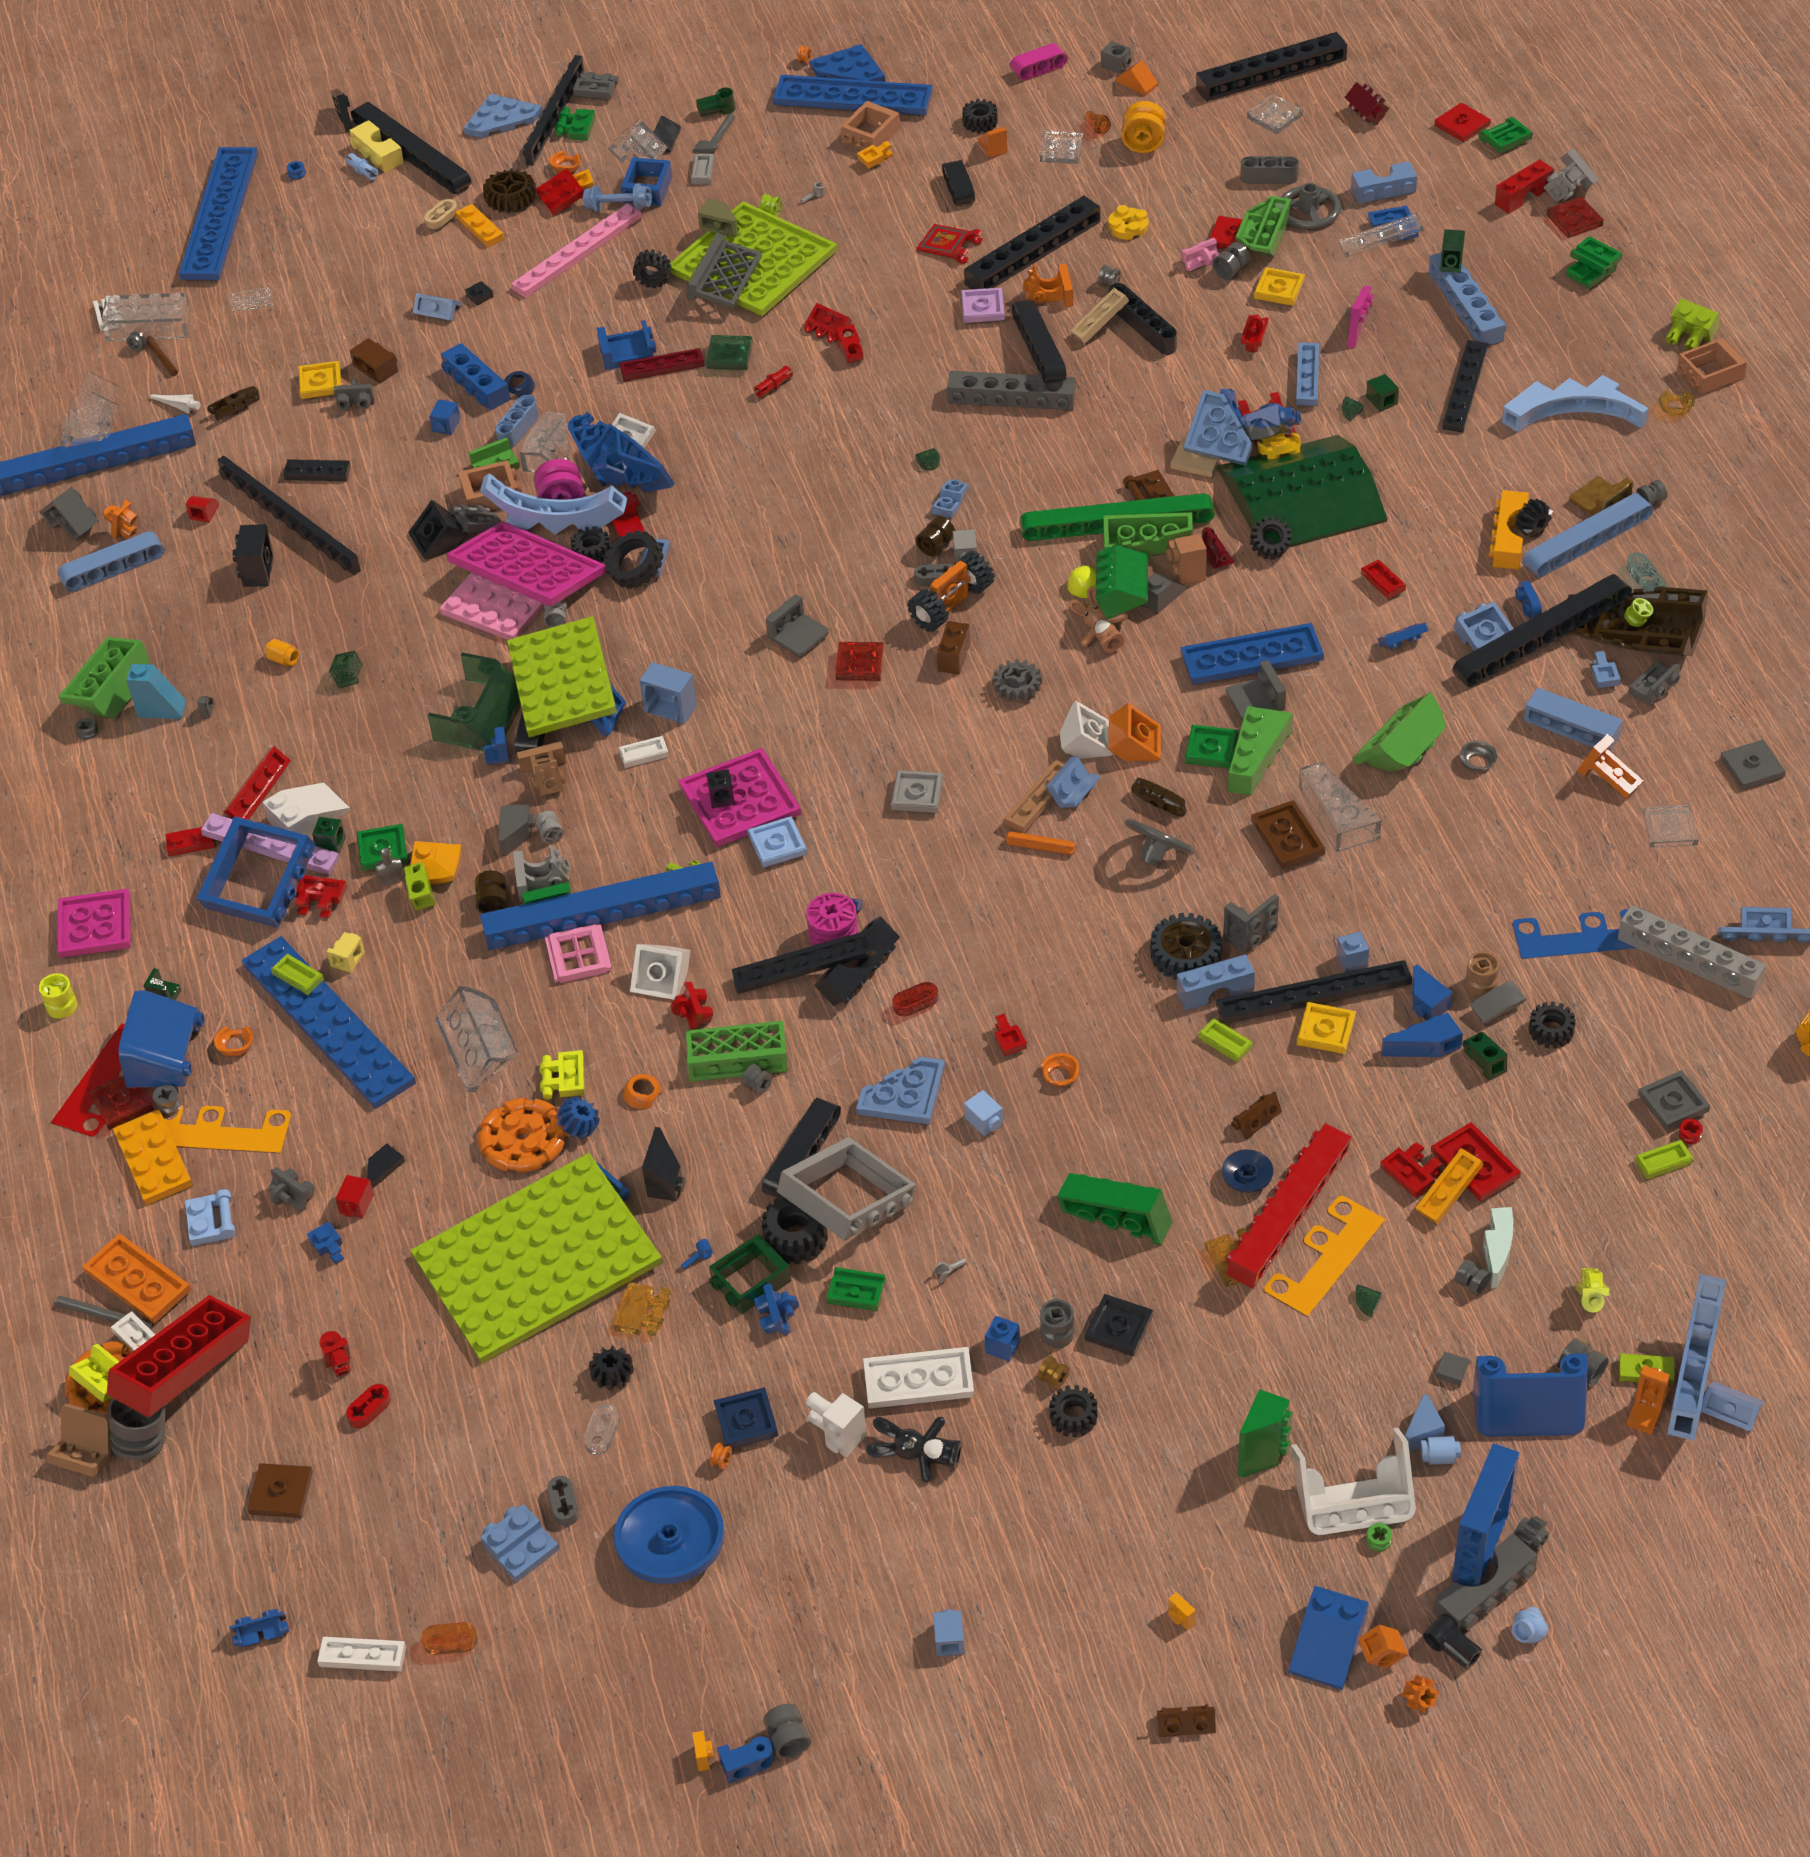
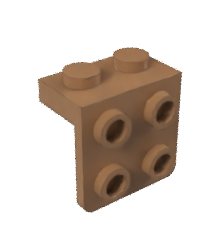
(83, 1441)

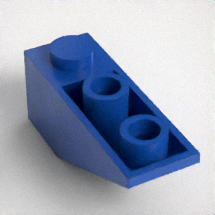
(1428, 1039)

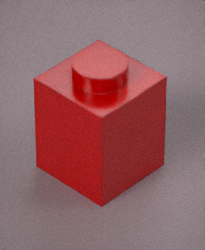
(354, 1196)

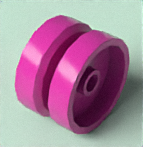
(558, 480)

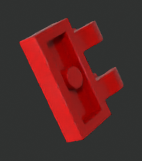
(319, 889)
(1408, 1173)

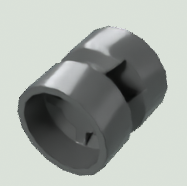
(1231, 260)
(1057, 1323)
(1596, 1361)
(787, 1733)

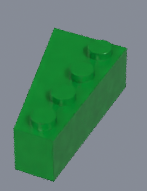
(1117, 1205)

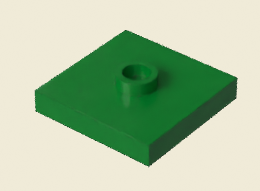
(1211, 746)
(374, 840)

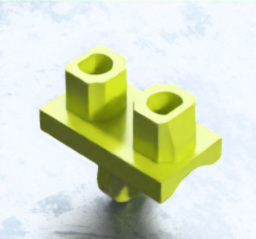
(1592, 1289)

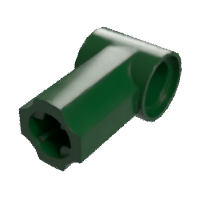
(721, 102)

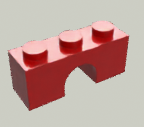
(1512, 191)

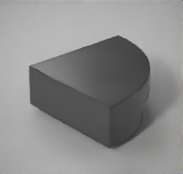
(205, 706)

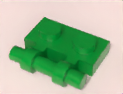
(580, 122)

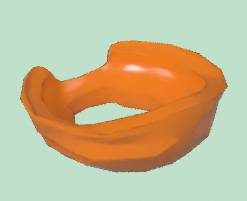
(559, 157)
(225, 1034)
(1060, 1060)
(641, 1101)

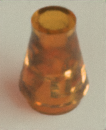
(1098, 122)

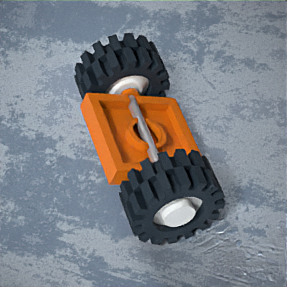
(950, 589)

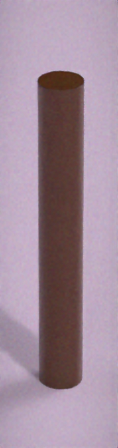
(161, 356)

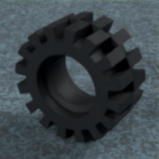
(980, 116)
(654, 260)
(591, 537)
(1267, 549)
(1554, 1014)
(1073, 1424)

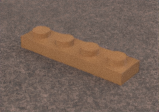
(1033, 802)

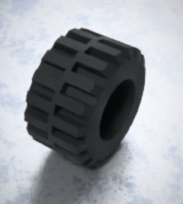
(792, 1245)

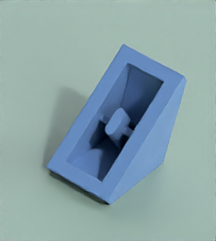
(1424, 1424)

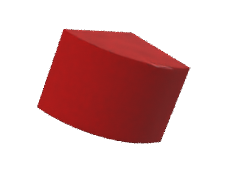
(201, 508)

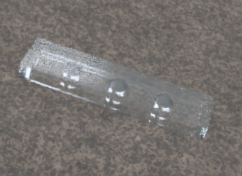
(1381, 235)

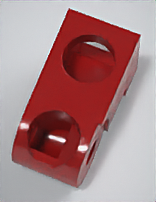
(849, 345)

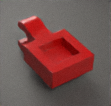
(1009, 1038)

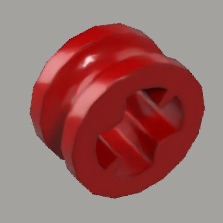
(1695, 1126)

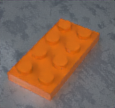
(136, 1278)

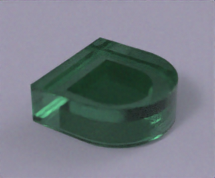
(928, 459)

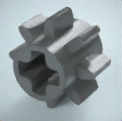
(1532, 1532)

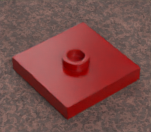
(1462, 122)
(1226, 231)

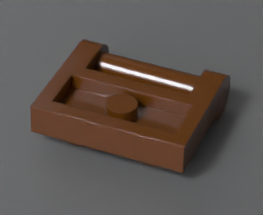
(1152, 484)

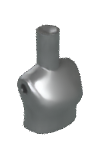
(389, 868)

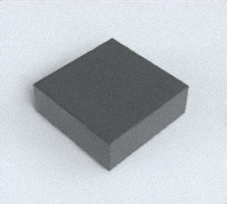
(1452, 1368)

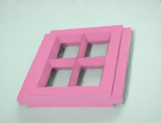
(557, 958)

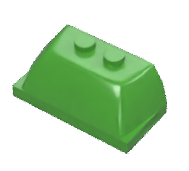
(102, 682)
(1404, 736)

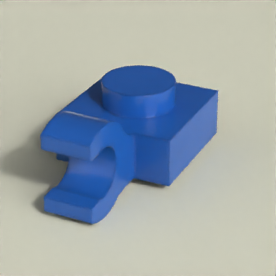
(326, 1240)

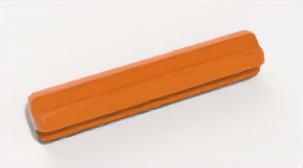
(1040, 843)

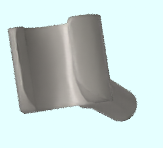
(818, 191)
(945, 1269)

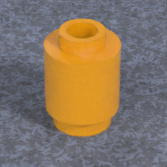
(281, 652)

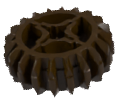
(509, 190)

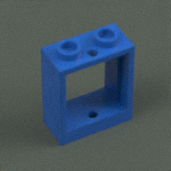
(645, 167)

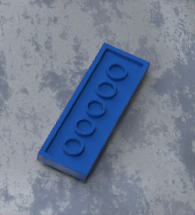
(1244, 653)

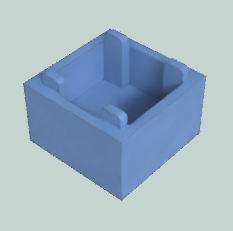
(668, 692)

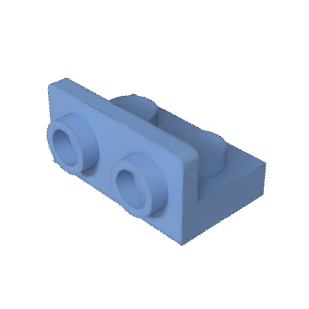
(1071, 783)

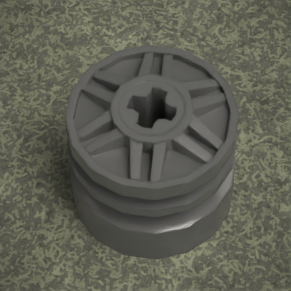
(134, 1434)

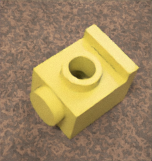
(346, 952)

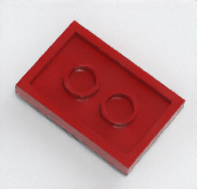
(1496, 1169)

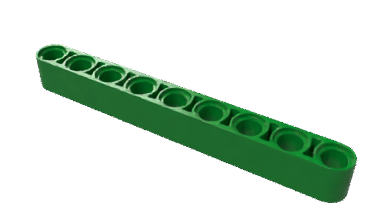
(1090, 518)

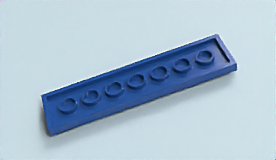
(852, 94)

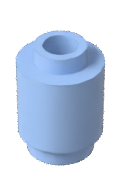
(1440, 1450)

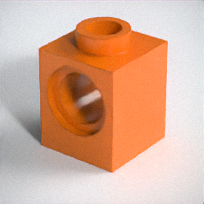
(1382, 1646)

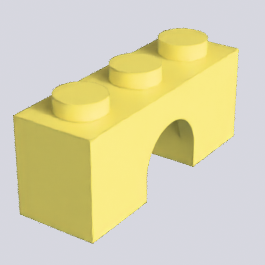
(368, 141)

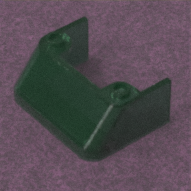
(495, 707)

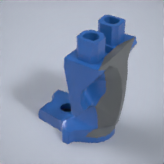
(1267, 421)

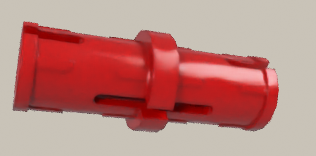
(773, 381)

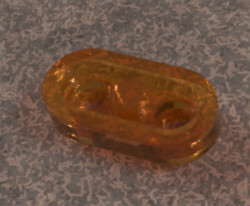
(449, 1637)

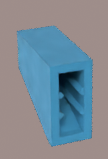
(154, 694)

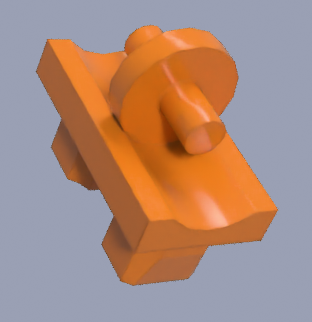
(122, 520)

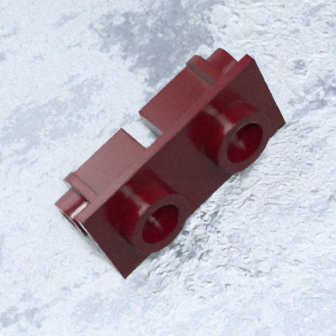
(1215, 550)

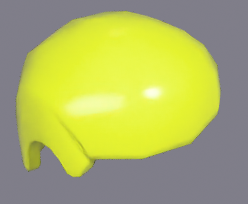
(1081, 580)

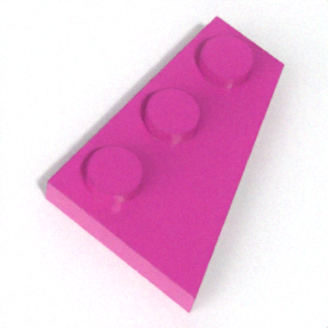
(1358, 315)

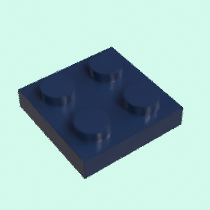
(746, 1418)

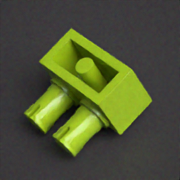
(1693, 320)

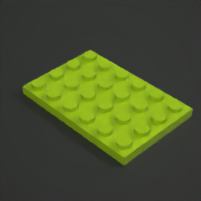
(561, 676)

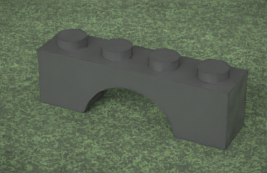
(1511, 1563)

